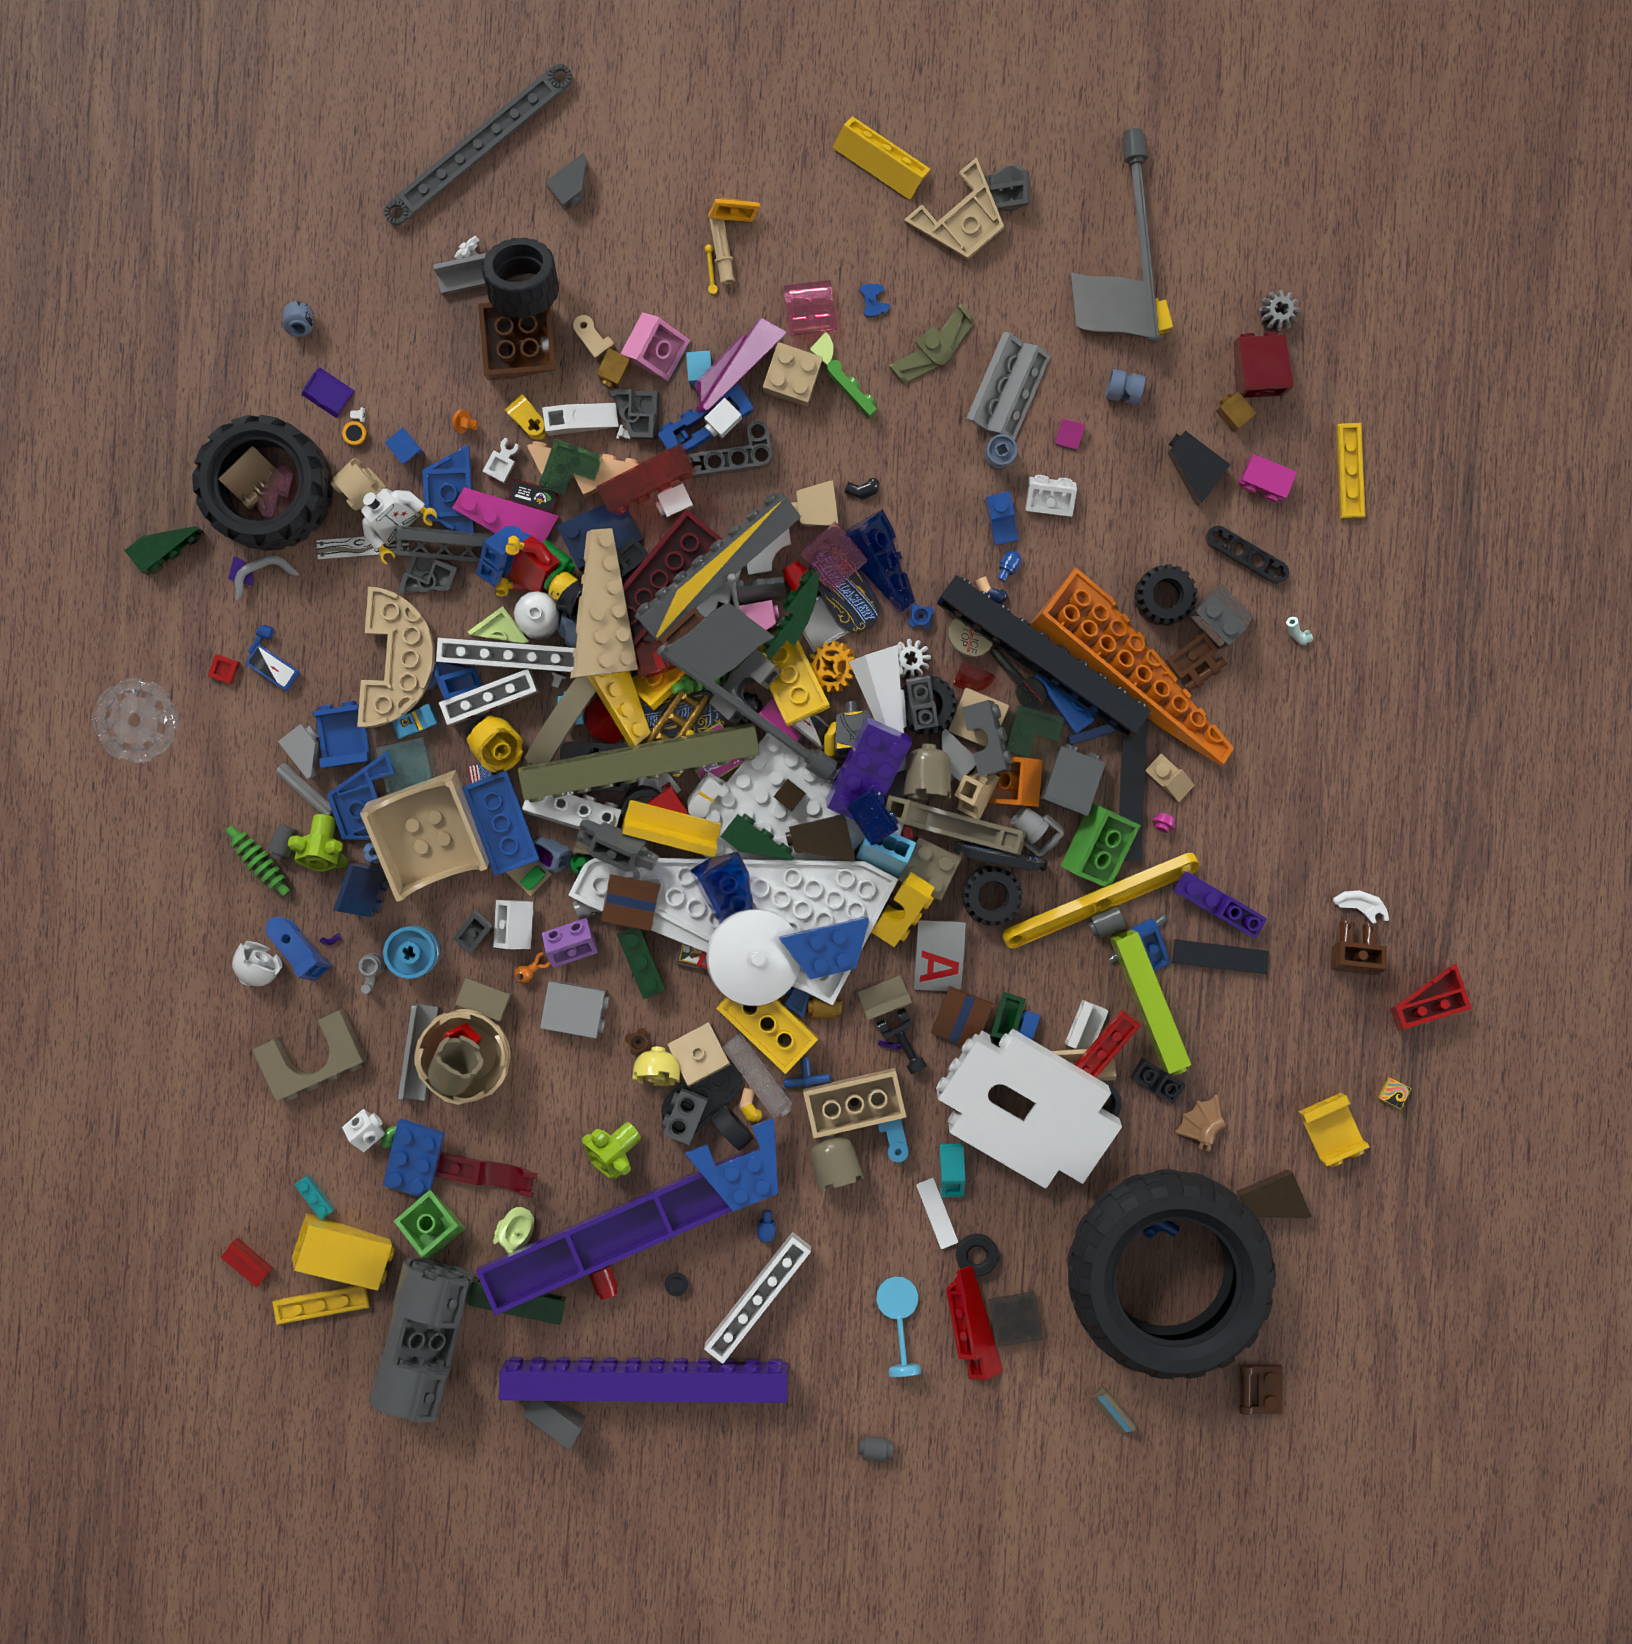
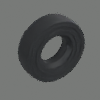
(982, 1241)

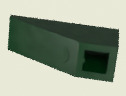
(155, 549)
(749, 839)

